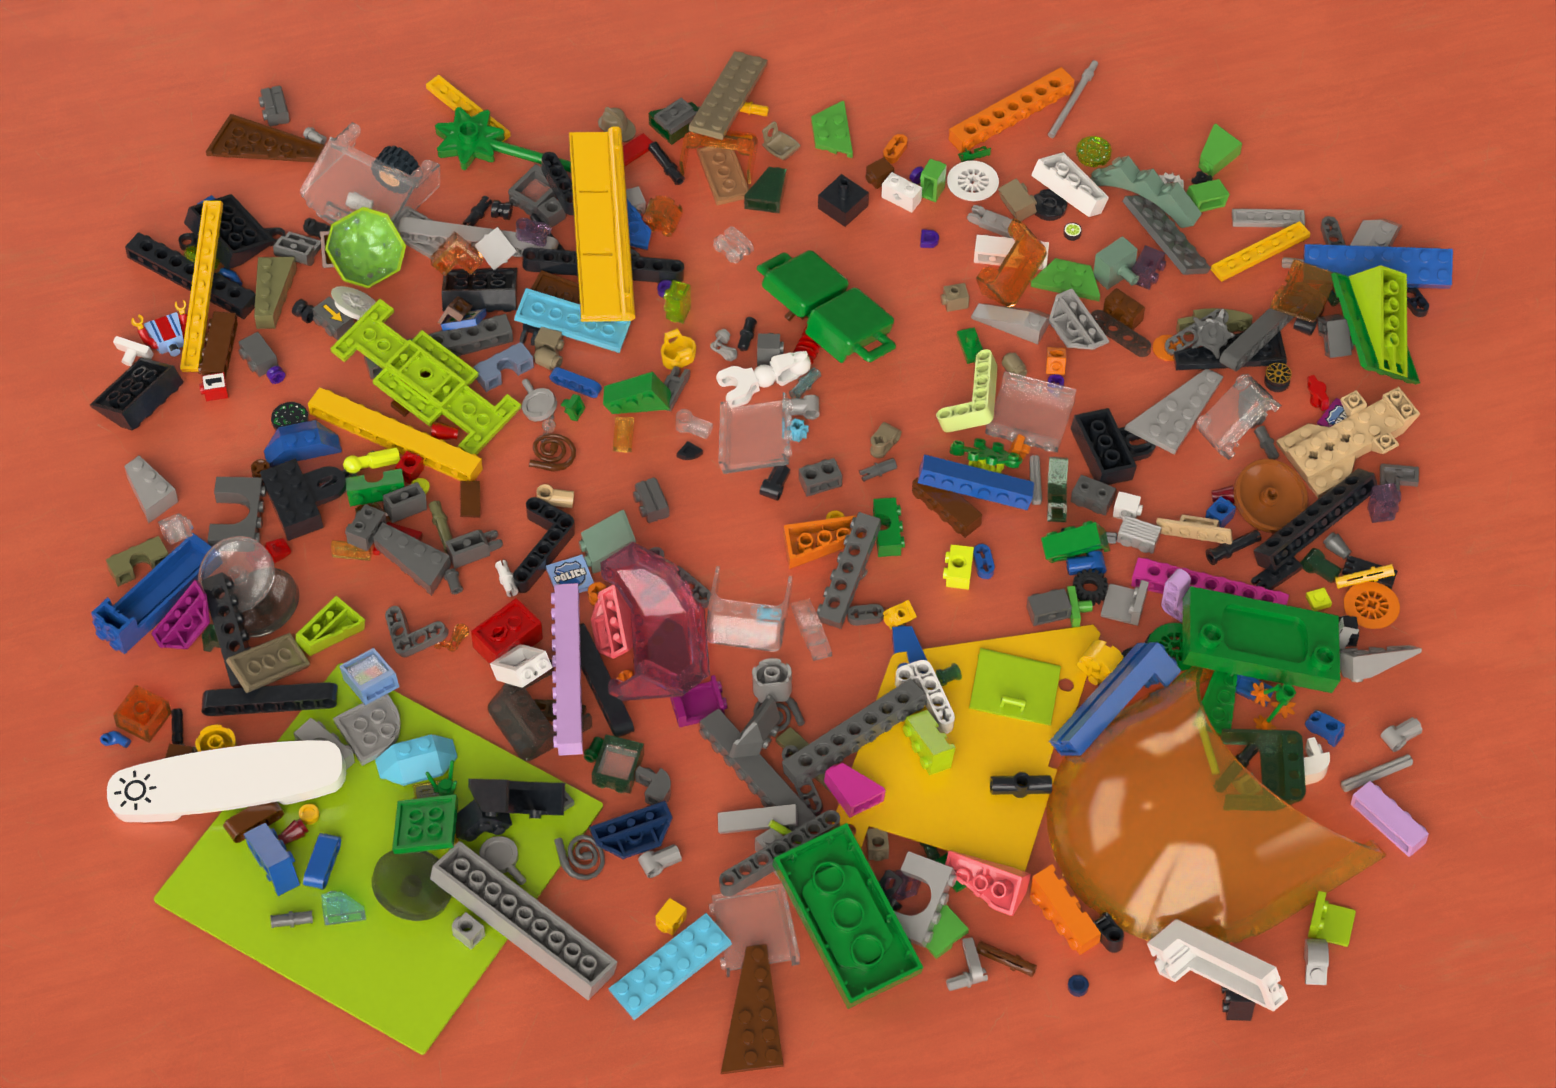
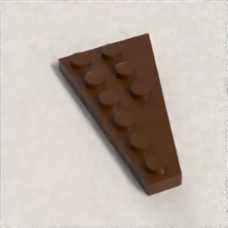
(257, 141)
(753, 1030)

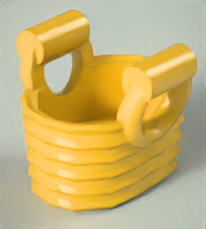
(679, 352)

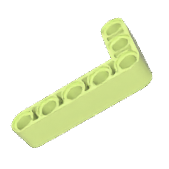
(981, 409)

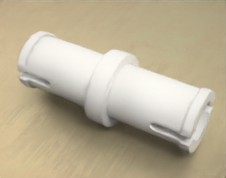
(506, 578)

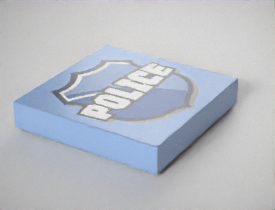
(570, 572)

